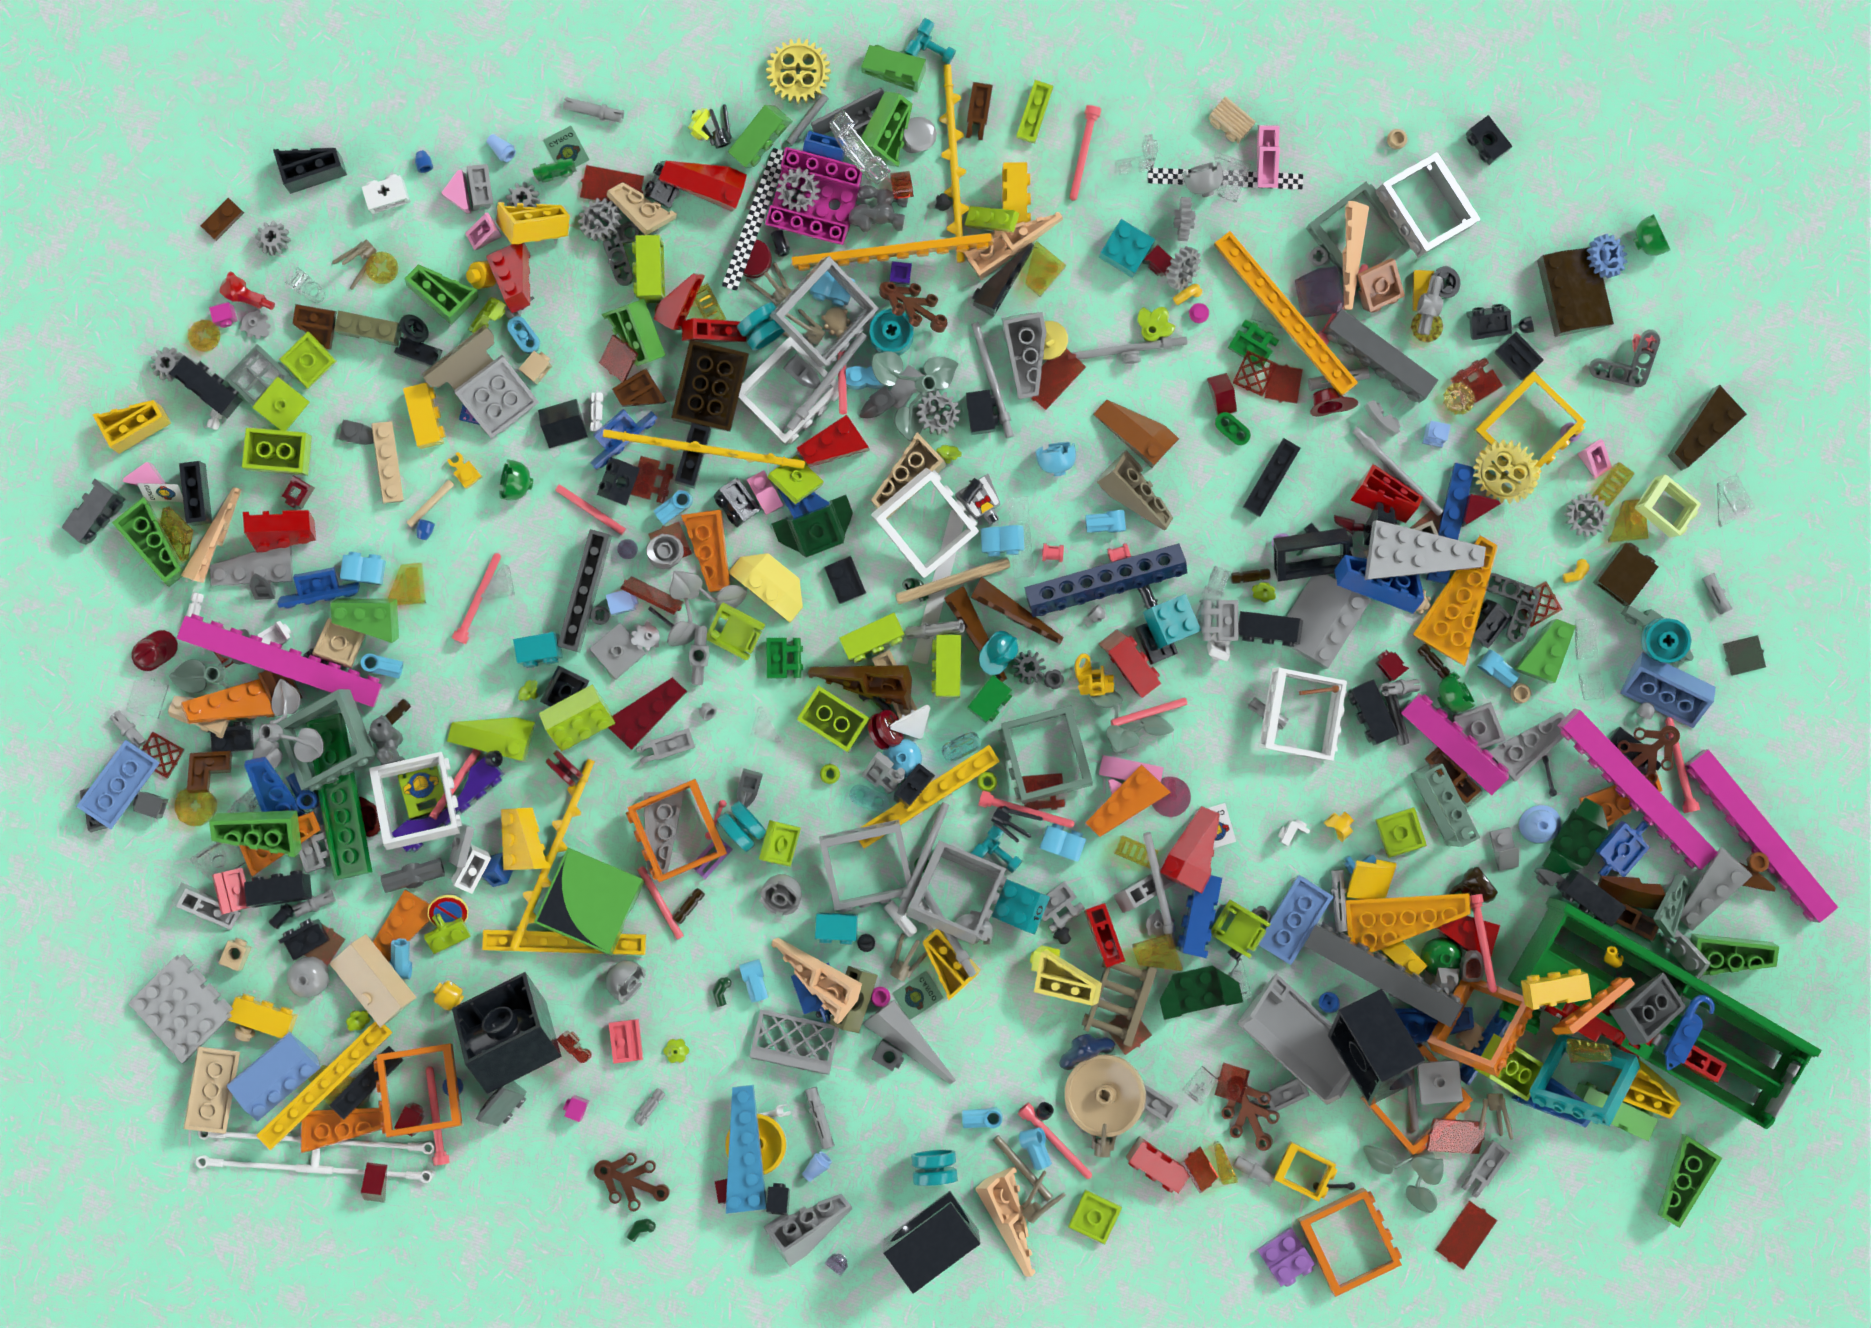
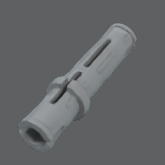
(602, 112)
(1315, 383)
(927, 630)
(1338, 876)
(819, 1117)

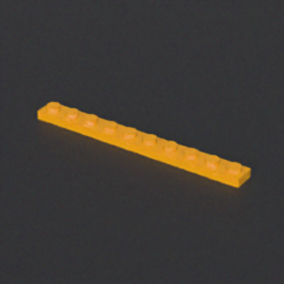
(901, 251)
(1285, 313)

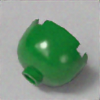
(1651, 237)
(515, 480)
(1454, 694)
(1441, 953)

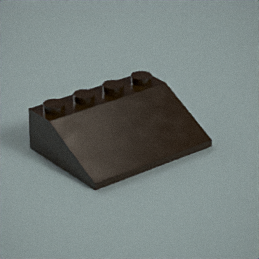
(1574, 292)
(709, 386)

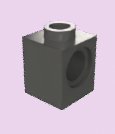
(150, 804)
(884, 1047)

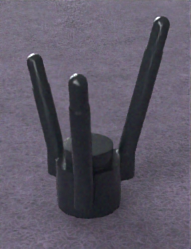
(720, 137)
(1002, 818)

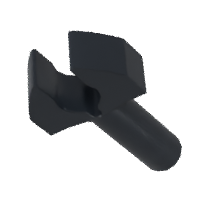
(878, 701)

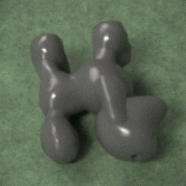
(881, 213)
(386, 740)

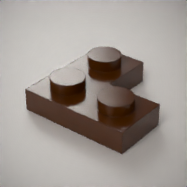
(203, 765)

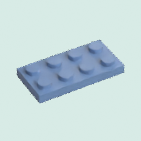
(118, 784)
(1295, 919)

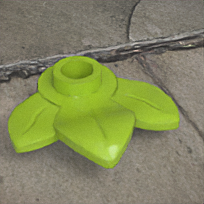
(1157, 321)

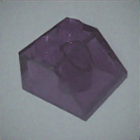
(1319, 292)

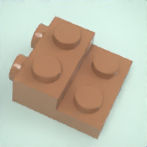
(1380, 286)

